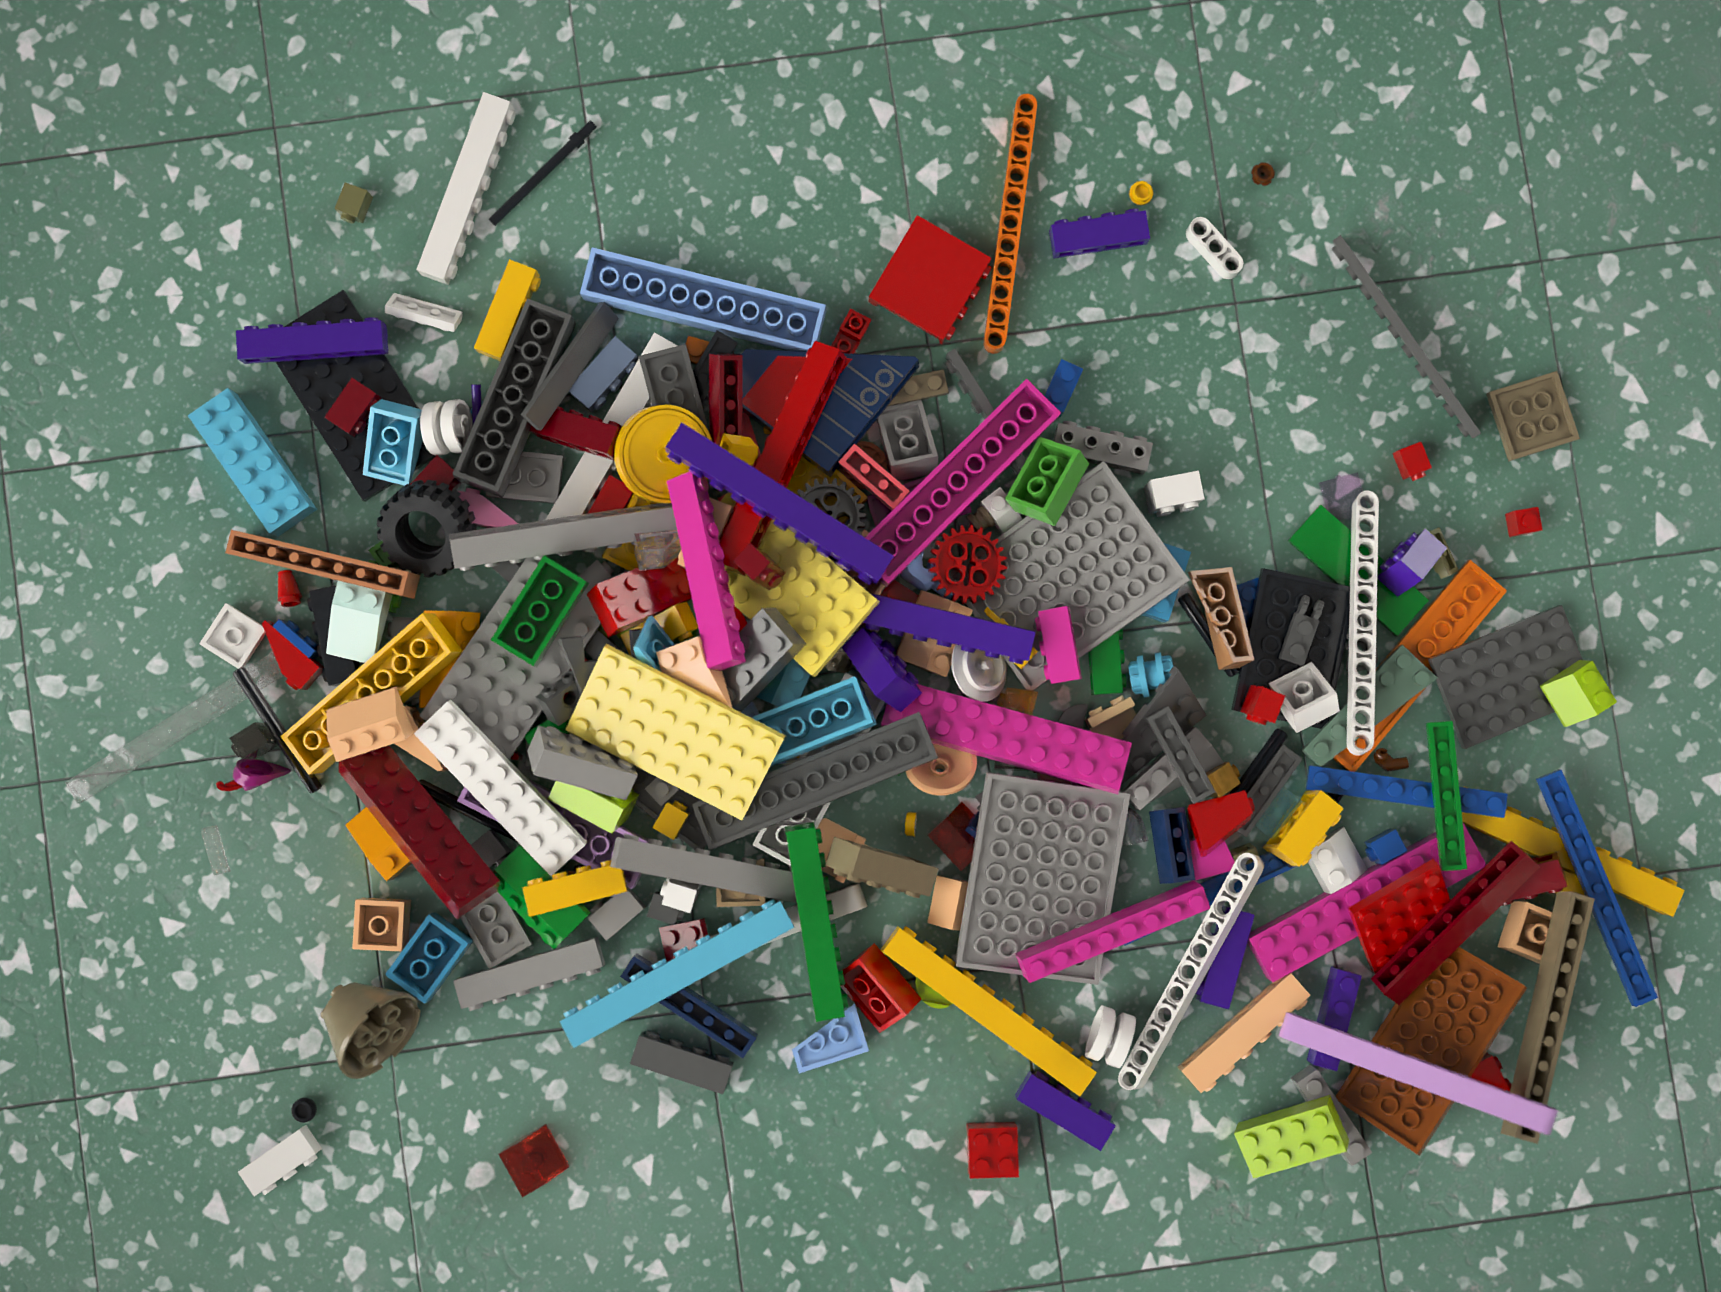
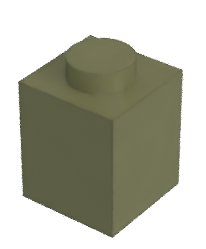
(353, 203)

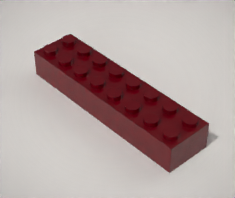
(420, 829)

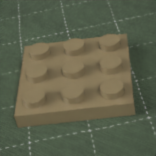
(1532, 416)

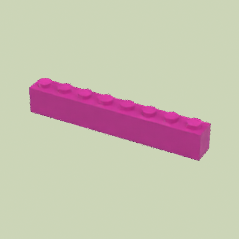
(706, 571)
(1112, 931)

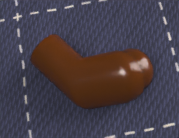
(1387, 763)

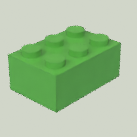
(1047, 481)

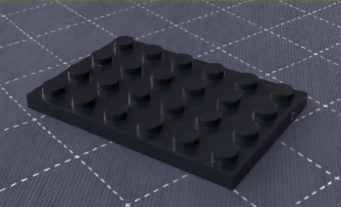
(1273, 608)

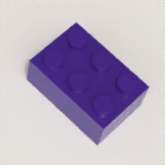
(882, 669)

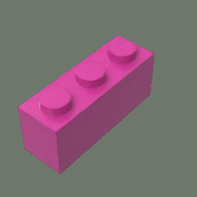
(1058, 645)

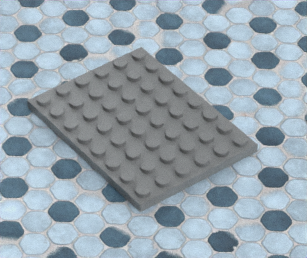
(1094, 560)
(1039, 870)

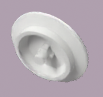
(977, 674)

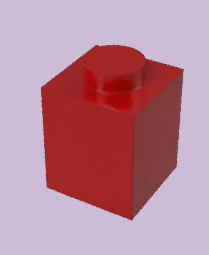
(1412, 461)
(1523, 522)

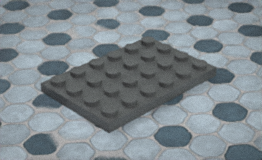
(1498, 677)

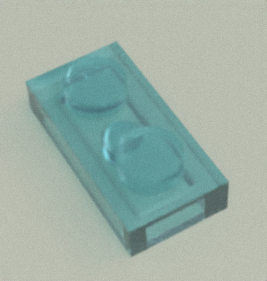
(1278, 813)

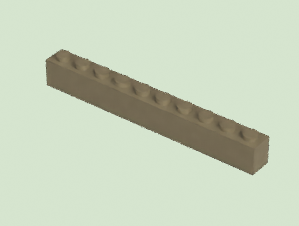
(1550, 1004)

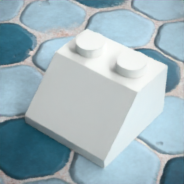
(1307, 697)
(1336, 861)

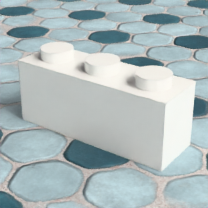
(280, 1161)

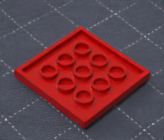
(1398, 912)

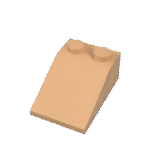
(688, 665)
(415, 746)

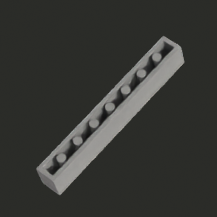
(703, 869)

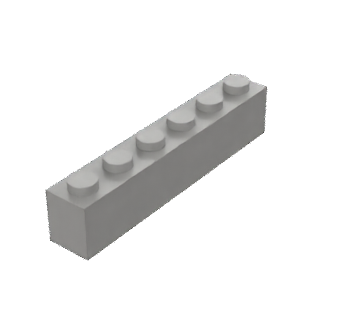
(529, 973)

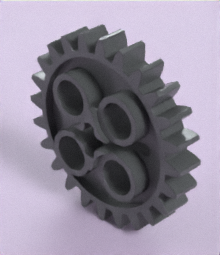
(845, 505)

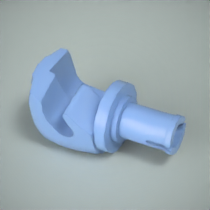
(921, 578)

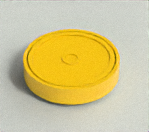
(642, 452)

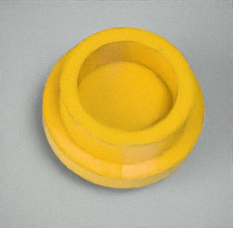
(1141, 193)

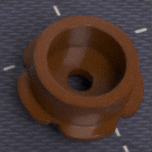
(1267, 169)

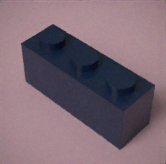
(1172, 845)

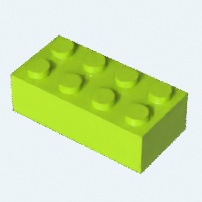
(1291, 1136)

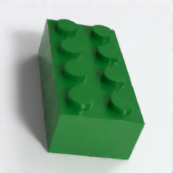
(539, 611)

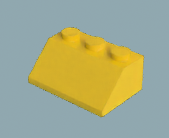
(1305, 828)

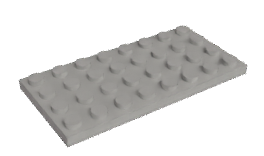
(497, 686)

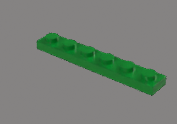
(1446, 796)

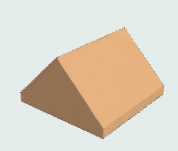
(948, 902)

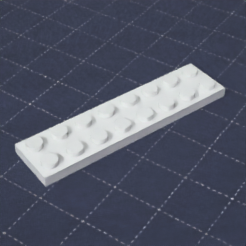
(500, 787)

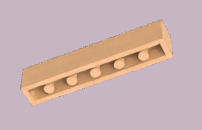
(1243, 1032)

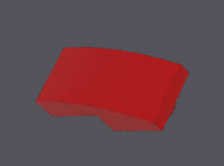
(851, 332)

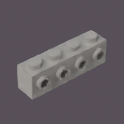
(1111, 447)

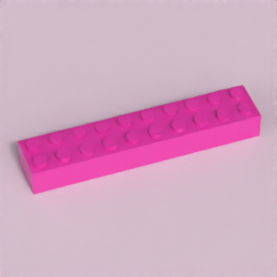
(962, 477)
(1019, 739)
(1326, 921)

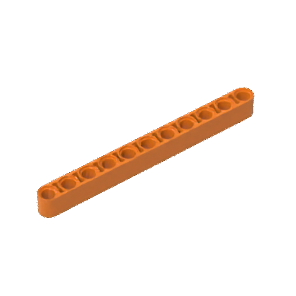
(1014, 213)

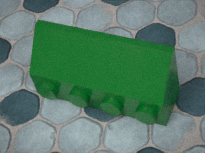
(552, 925)

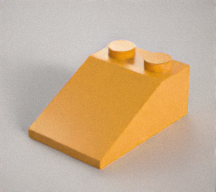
(377, 845)

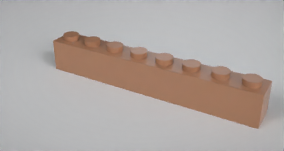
(323, 564)

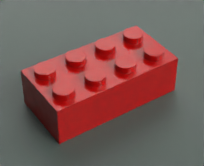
(637, 595)

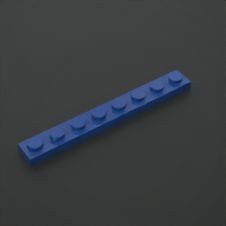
(1400, 790)

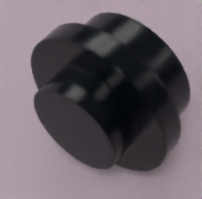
(304, 1109)

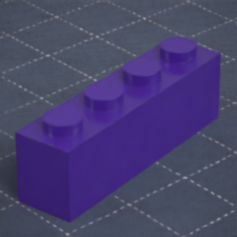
(1099, 233)
(1222, 975)
(1336, 1010)
(1065, 1110)

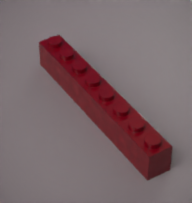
(1455, 922)

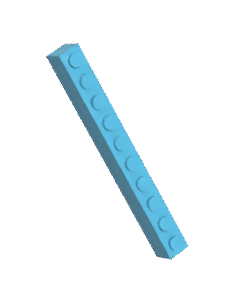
(677, 973)

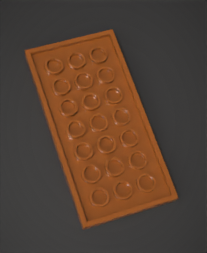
(1442, 1022)

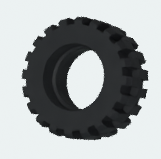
(404, 545)

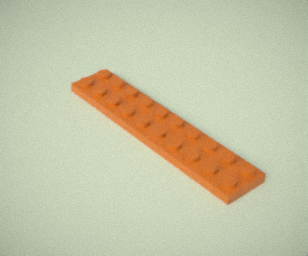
(1440, 628)

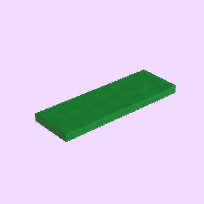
(1328, 547)

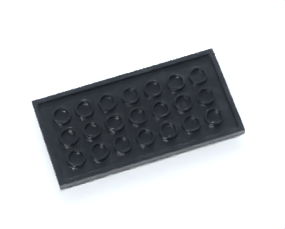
(322, 381)

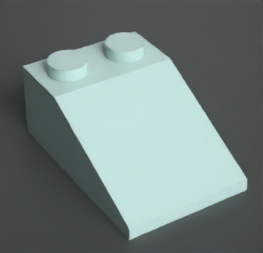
(357, 621)

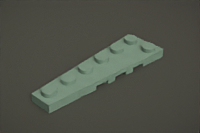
(1395, 683)

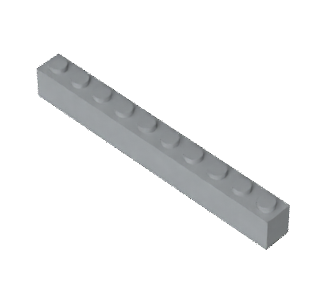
(558, 535)

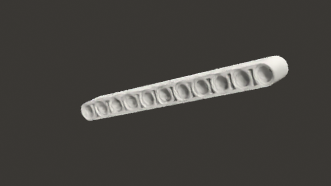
(1358, 633)
(1180, 977)

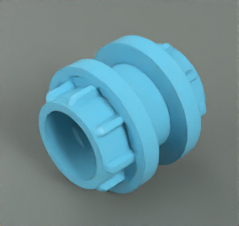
(1149, 674)

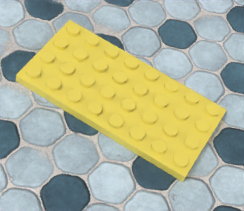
(813, 596)
(674, 732)

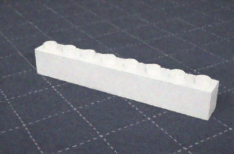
(466, 188)

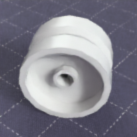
(445, 426)
(1110, 1036)

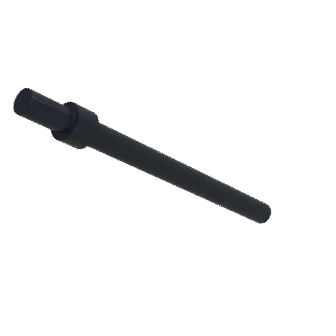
(576, 140)

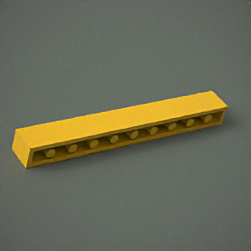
(1535, 839)
(988, 1010)

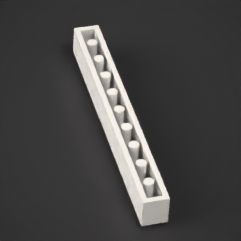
(594, 470)

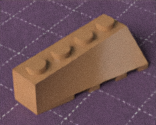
(1224, 616)

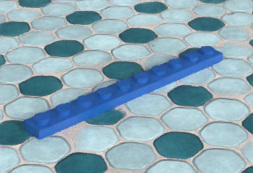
(1597, 886)

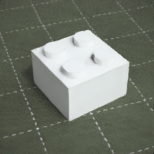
(1174, 492)

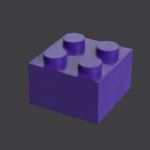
(1410, 561)

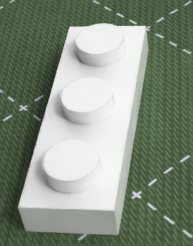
(423, 312)

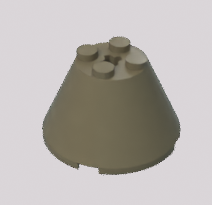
(368, 1026)

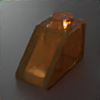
(1018, 700)

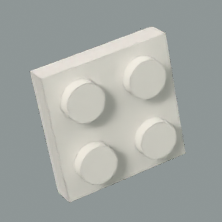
(233, 636)

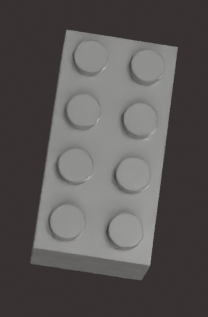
(579, 763)

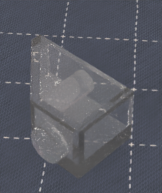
(656, 549)

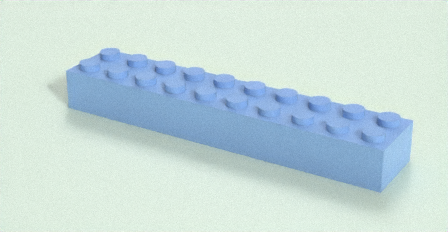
(702, 301)

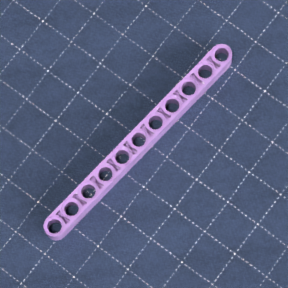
(1419, 1073)

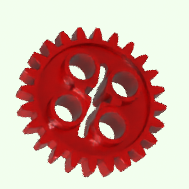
(989, 567)

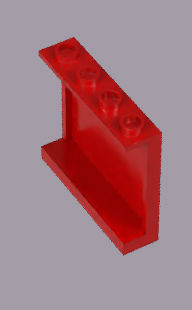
(931, 279)

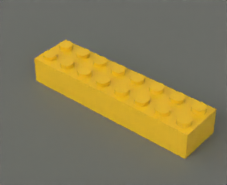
(403, 663)

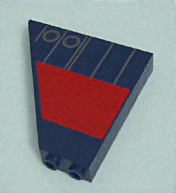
(856, 402)

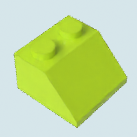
(1578, 693)

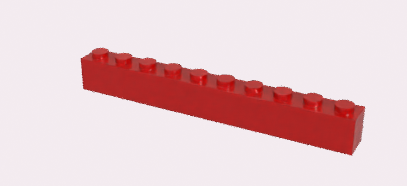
(785, 444)

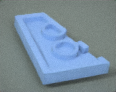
(832, 1043)

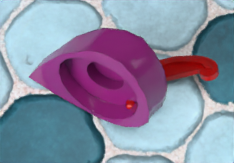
(252, 774)

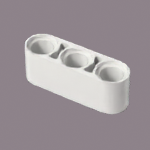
(1213, 236)

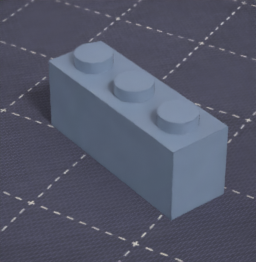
(604, 375)

